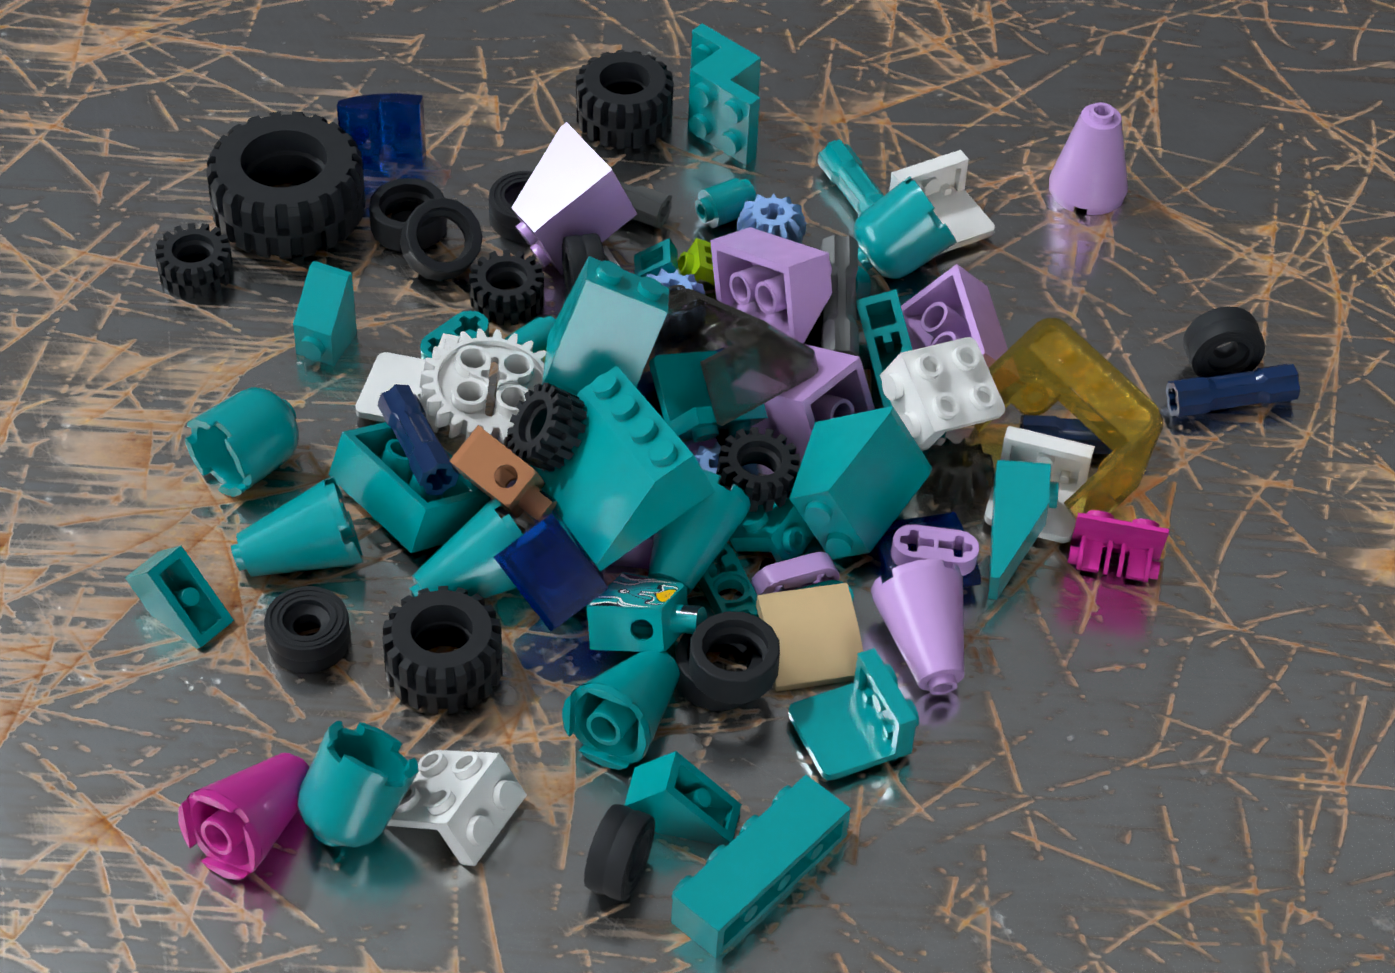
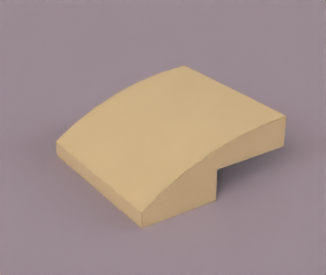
(815, 635)

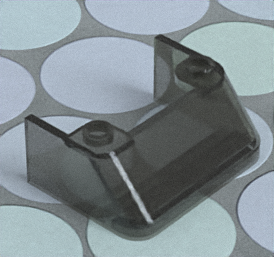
(756, 356)

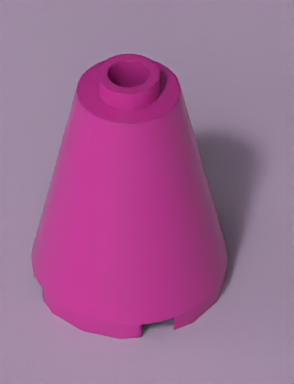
(243, 814)

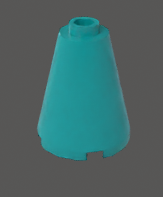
(300, 535)
(695, 539)
(469, 557)
(621, 709)

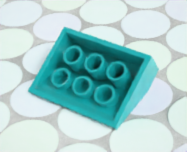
(625, 474)

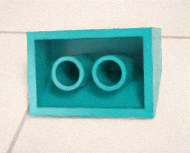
(379, 478)

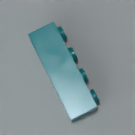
(759, 865)

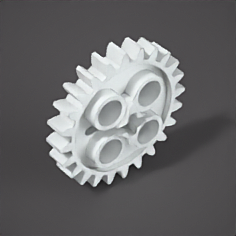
(458, 382)

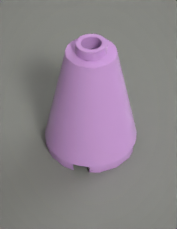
(1092, 163)
(926, 620)

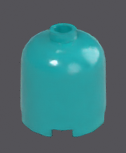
(900, 232)
(243, 439)
(354, 785)

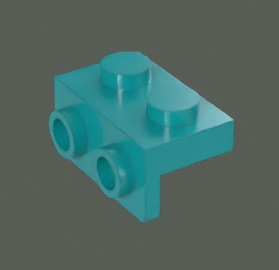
(775, 531)

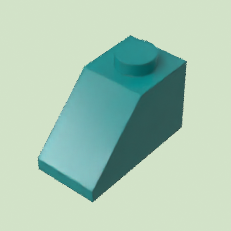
(325, 314)
(179, 596)
(683, 800)

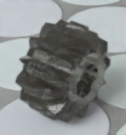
(959, 474)

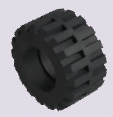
(624, 99)
(449, 677)

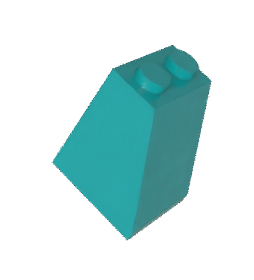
(604, 324)
(857, 479)

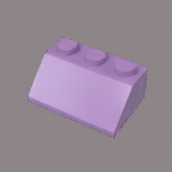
(772, 279)
(955, 309)

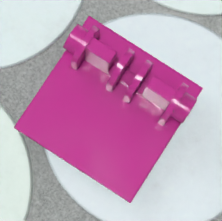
(1100, 531)

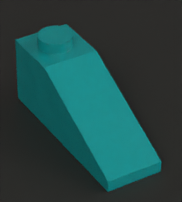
(883, 331)
(1018, 516)

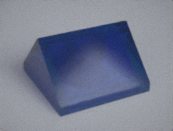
(552, 570)

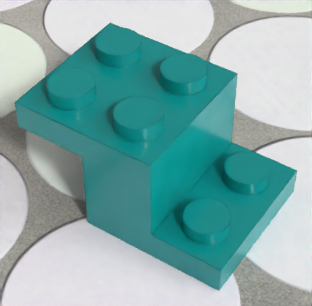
(724, 94)

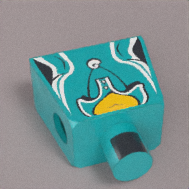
(641, 615)

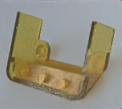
(1060, 366)

